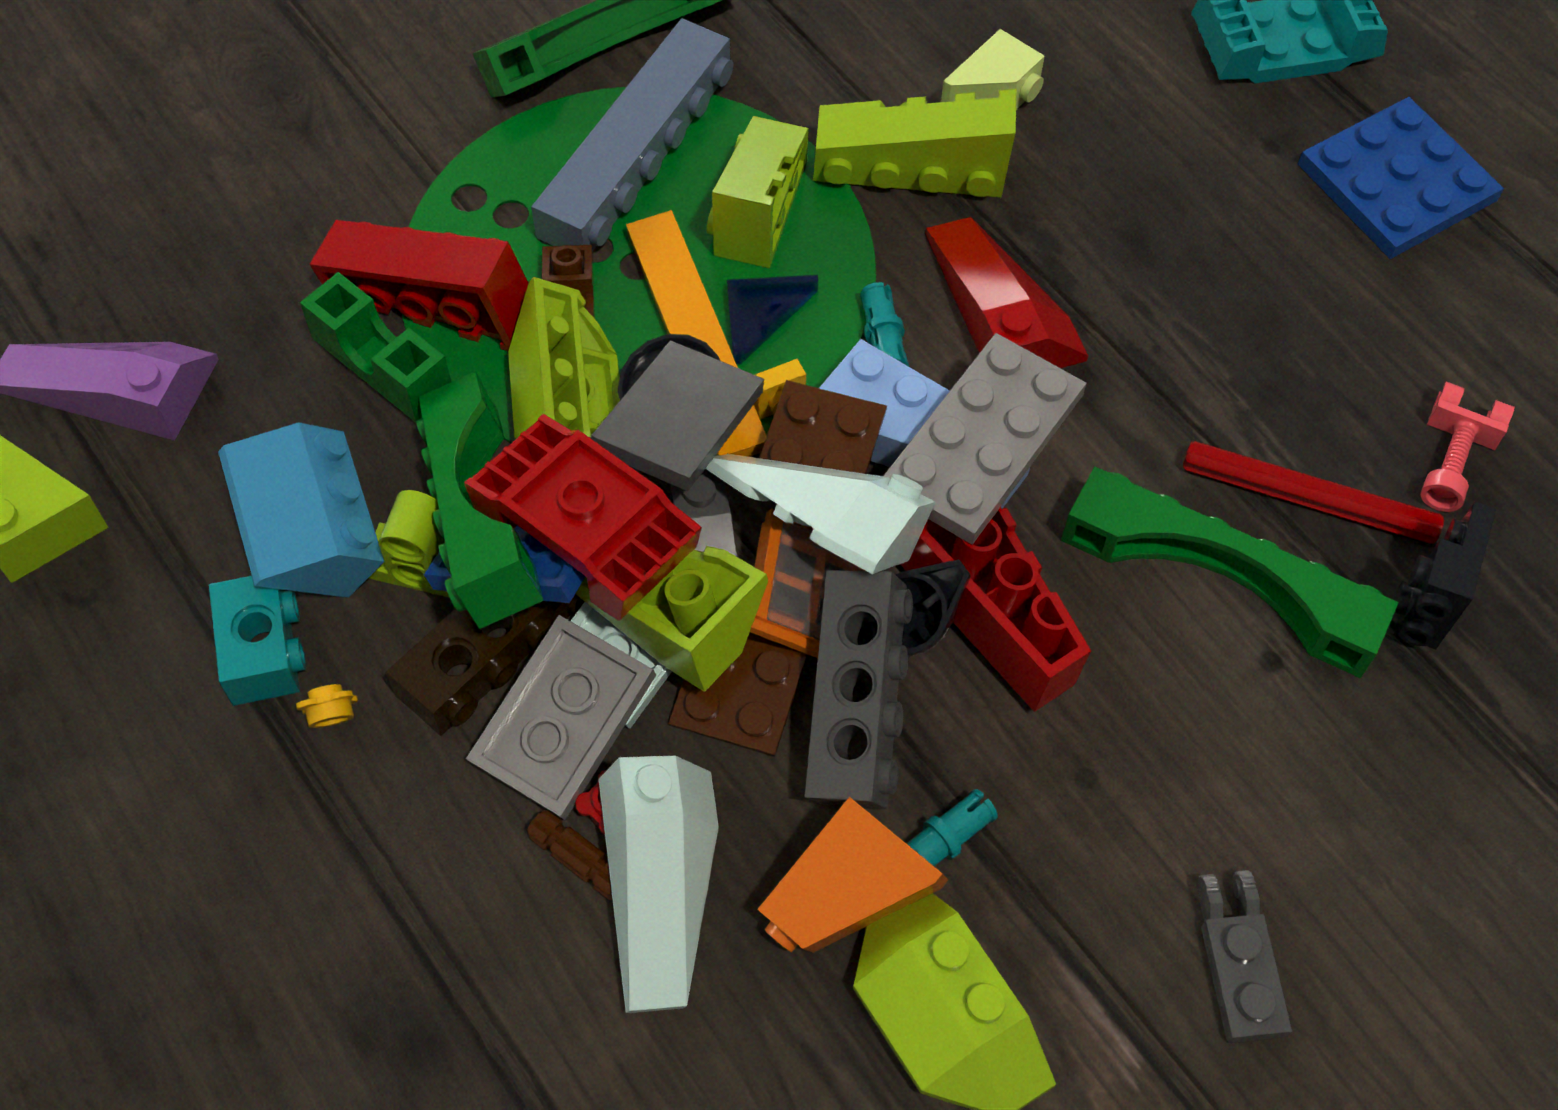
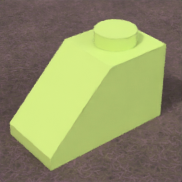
(997, 66)

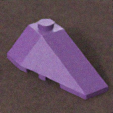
(118, 383)

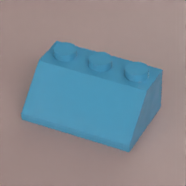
(301, 510)

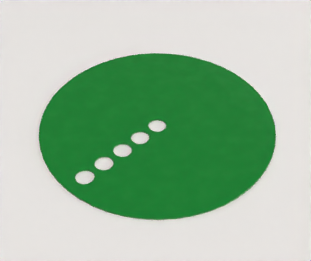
(522, 155)

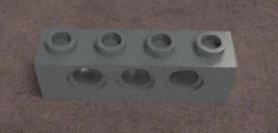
(848, 605)

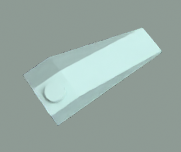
(853, 514)
(660, 864)

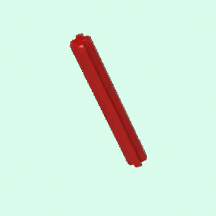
(1313, 492)

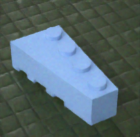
(907, 393)

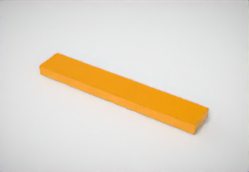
(687, 307)

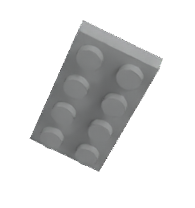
(987, 434)

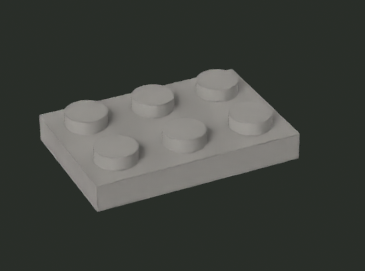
(561, 716)

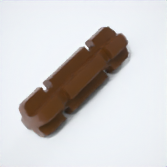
(571, 850)

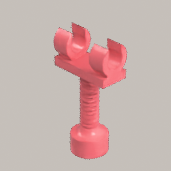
(1446, 487)

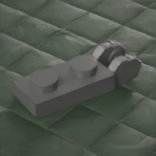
(1242, 962)

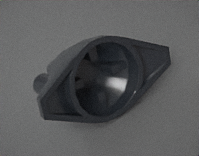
(935, 598)

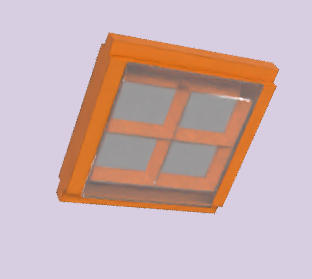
(795, 585)

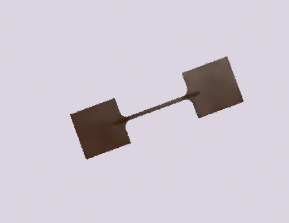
(758, 689)

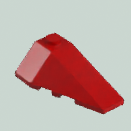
(1001, 296)

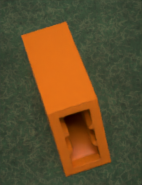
(846, 882)

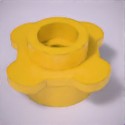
(327, 706)

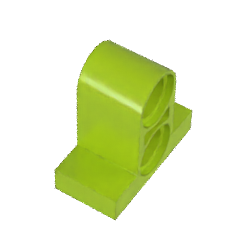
(409, 542)

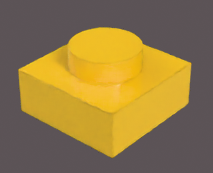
(773, 385)

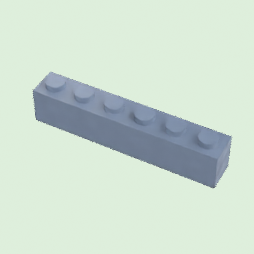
(633, 138)

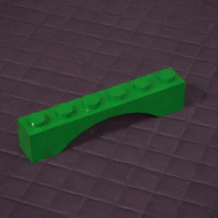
(571, 38)
(484, 556)
(1327, 612)

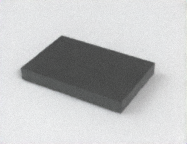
(678, 414)

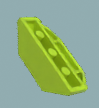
(560, 361)
(949, 1010)

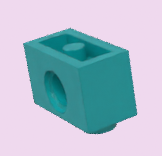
(263, 667)

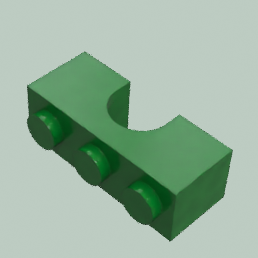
(351, 330)

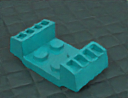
(1288, 36)

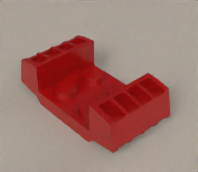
(586, 511)

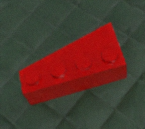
(429, 276)
(1009, 609)

